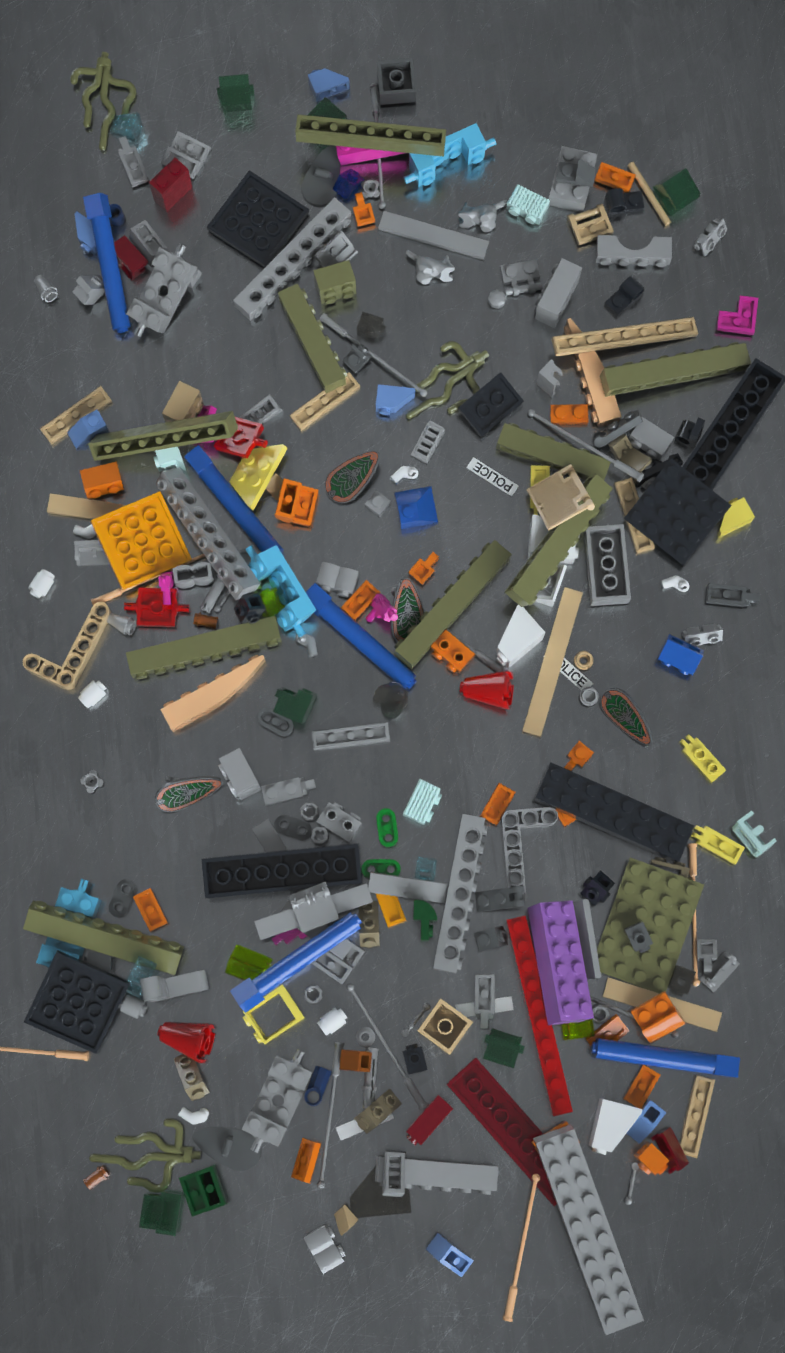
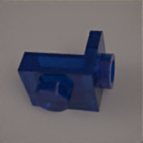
(347, 182)

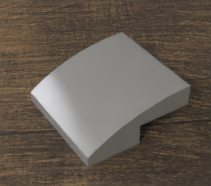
(188, 151)
(338, 968)

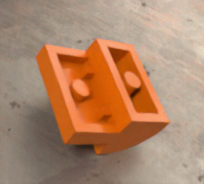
(296, 503)
(657, 1017)

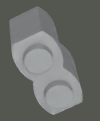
(188, 576)
(337, 579)
(324, 1248)

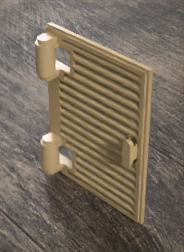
(558, 497)

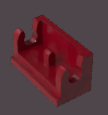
(129, 258)
(671, 1149)

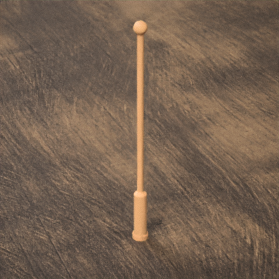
(118, 592)
(693, 872)
(58, 1053)
(513, 1289)

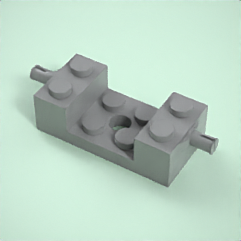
(151, 307)
(269, 1121)

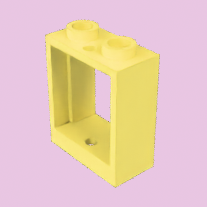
(259, 1034)

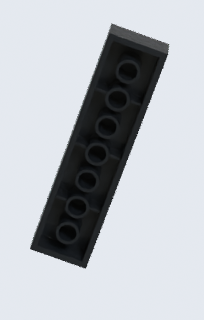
(734, 423)
(613, 812)
(281, 870)

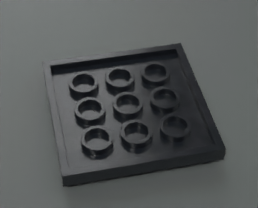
(258, 219)
(677, 511)
(76, 1002)

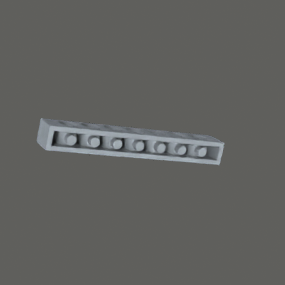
(333, 211)
(207, 533)
(468, 824)

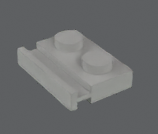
(336, 251)

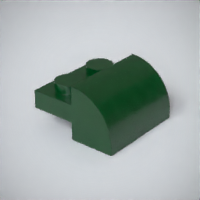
(424, 913)
(203, 1190)

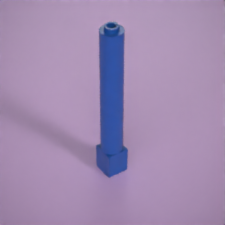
(99, 212)
(228, 497)
(360, 637)
(251, 992)
(666, 1057)

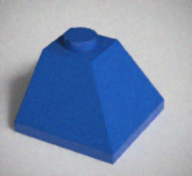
(416, 507)

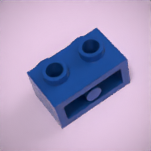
(680, 655)

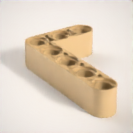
(75, 652)

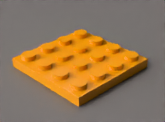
(141, 540)

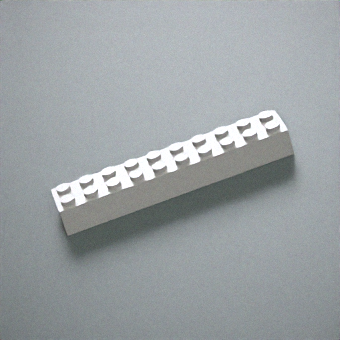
(588, 1229)

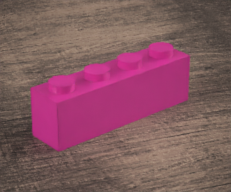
(352, 155)

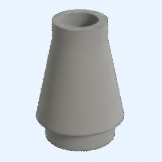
(45, 289)
(122, 623)

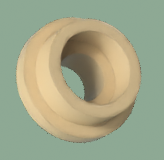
(583, 654)

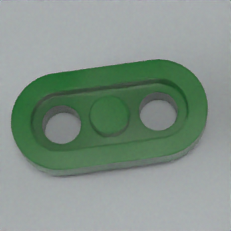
(387, 828)
(381, 866)

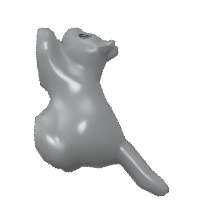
(482, 215)
(429, 268)

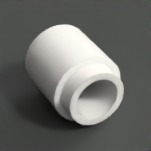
(41, 583)
(92, 693)
(332, 1021)

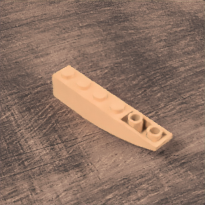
(590, 366)
(211, 695)

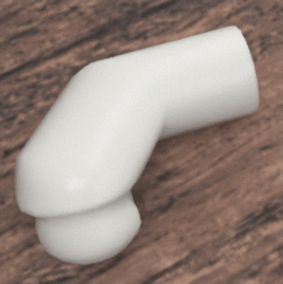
(404, 472)
(87, 532)
(676, 582)
(195, 1117)

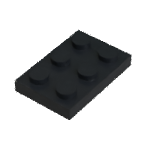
(490, 404)

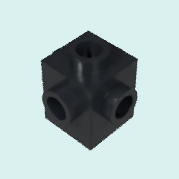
(249, 608)
(597, 888)

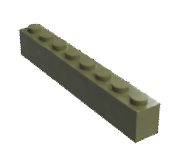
(370, 135)
(675, 369)
(163, 435)
(555, 546)
(453, 603)
(203, 647)
(102, 936)

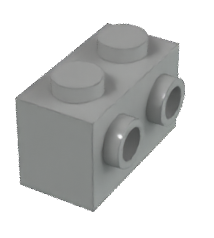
(651, 439)
(339, 822)

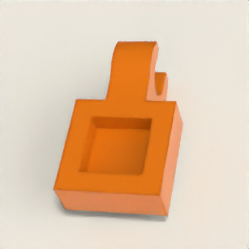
(363, 212)
(423, 570)
(578, 756)

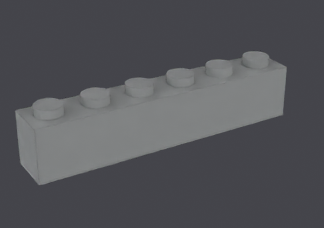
(443, 1175)

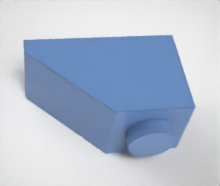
(327, 83)
(85, 233)
(392, 398)
(87, 429)
(449, 1255)

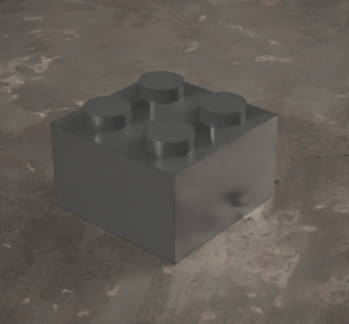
(396, 81)

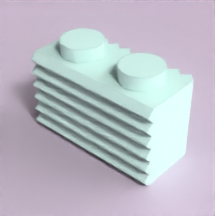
(527, 204)
(422, 801)

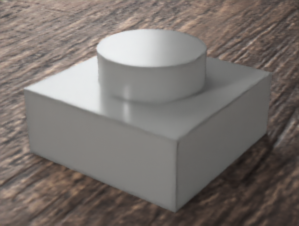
(377, 503)

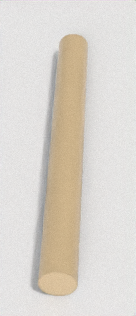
(648, 192)

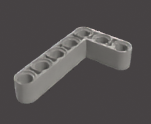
(516, 848)
(159, 988)

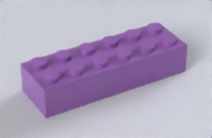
(560, 962)

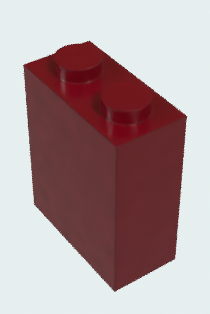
(170, 184)
(428, 1120)

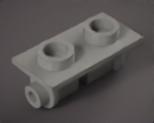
(715, 231)
(711, 634)
(721, 970)

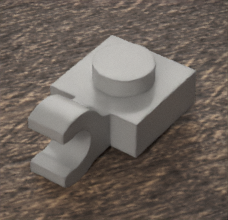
(707, 953)

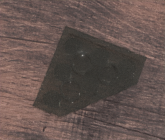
(369, 1202)

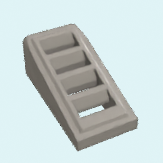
(263, 403)
(434, 427)
(386, 1191)

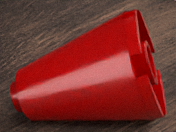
(490, 689)
(188, 1038)

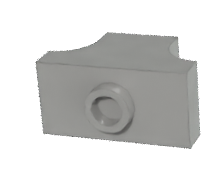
(89, 289)

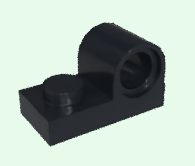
(619, 202)
(627, 294)
(690, 432)

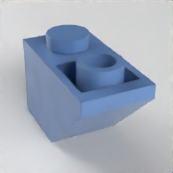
(646, 1122)

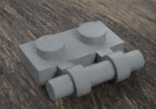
(521, 272)

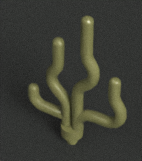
(102, 73)
(467, 367)
(173, 1155)

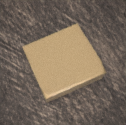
(274, 486)
(345, 1219)

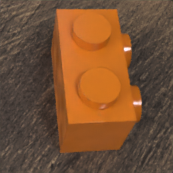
(101, 480)
(452, 652)
(651, 1159)

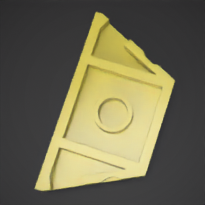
(255, 473)

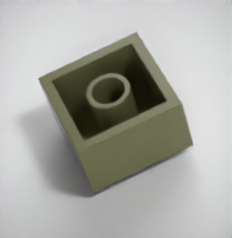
(335, 282)

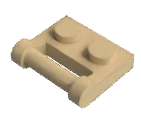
(591, 229)

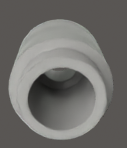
(133, 1006)

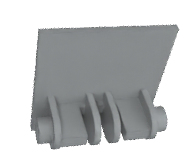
(313, 907)

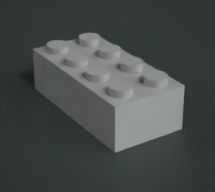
(607, 565)

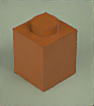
(355, 1060)

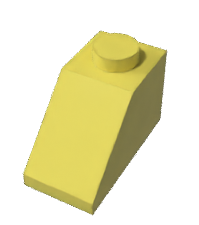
(736, 516)

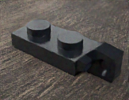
(656, 469)

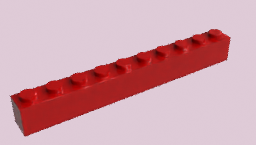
(542, 1032)

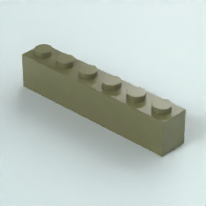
(312, 338)
(549, 452)

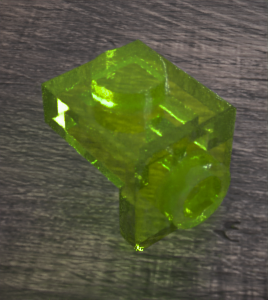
(271, 601)

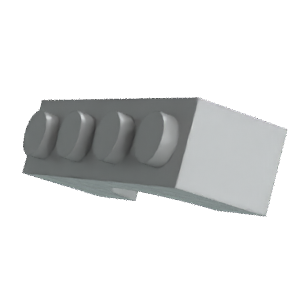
(611, 251)

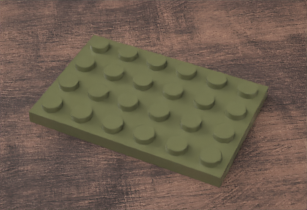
(666, 908)

